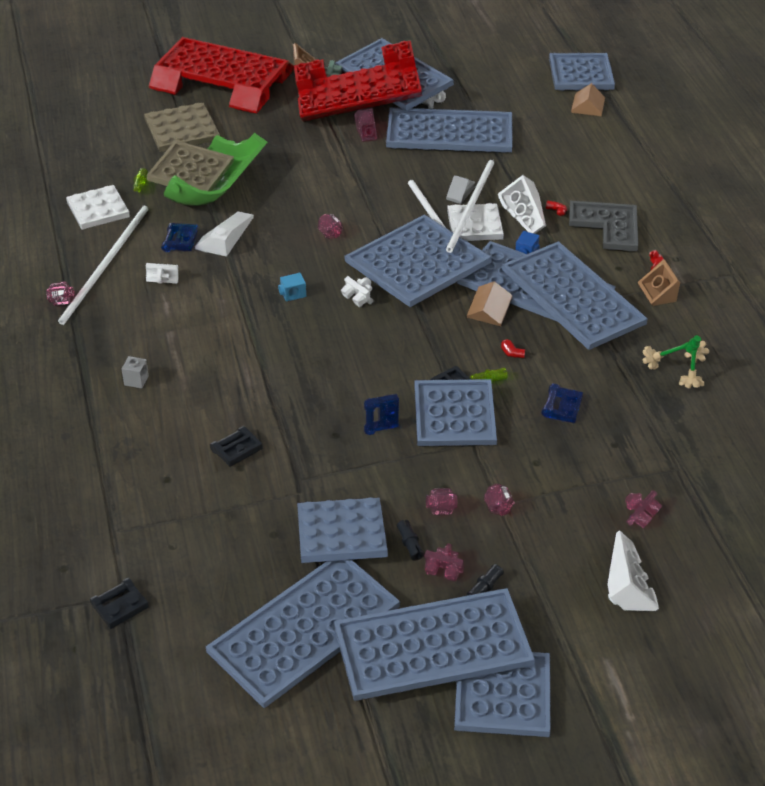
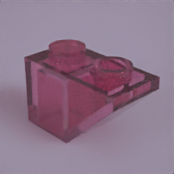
(366, 125)

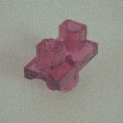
(635, 502)
(446, 559)

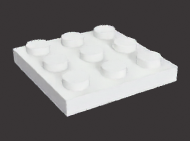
(97, 207)
(482, 223)

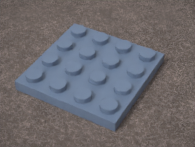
(579, 70)
(454, 412)
(341, 530)
(506, 701)

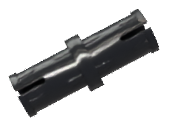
(410, 539)
(486, 582)

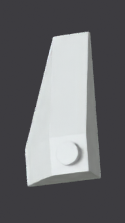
(524, 204)
(224, 236)
(628, 580)

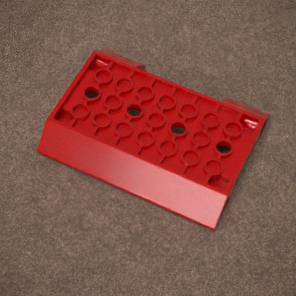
(239, 70)
(360, 89)

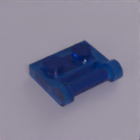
(184, 239)
(568, 406)
(387, 413)

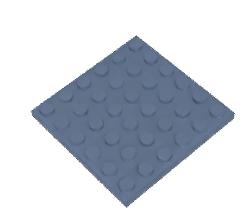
(415, 260)

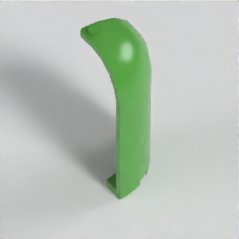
(243, 154)

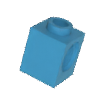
(292, 287)

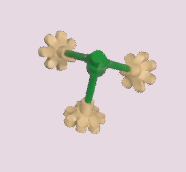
(695, 350)

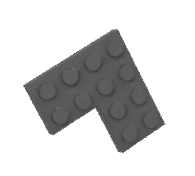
(617, 221)

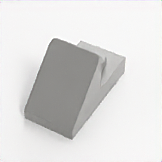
(460, 189)

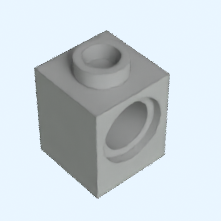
(135, 372)

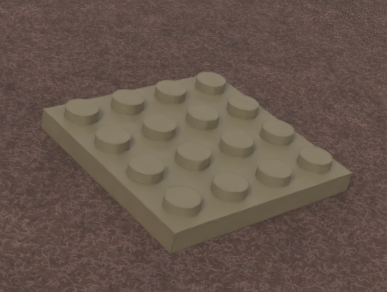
(185, 124)
(192, 164)

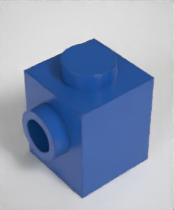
(527, 242)

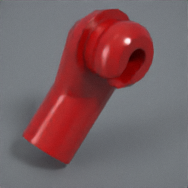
(560, 208)
(655, 258)
(510, 350)

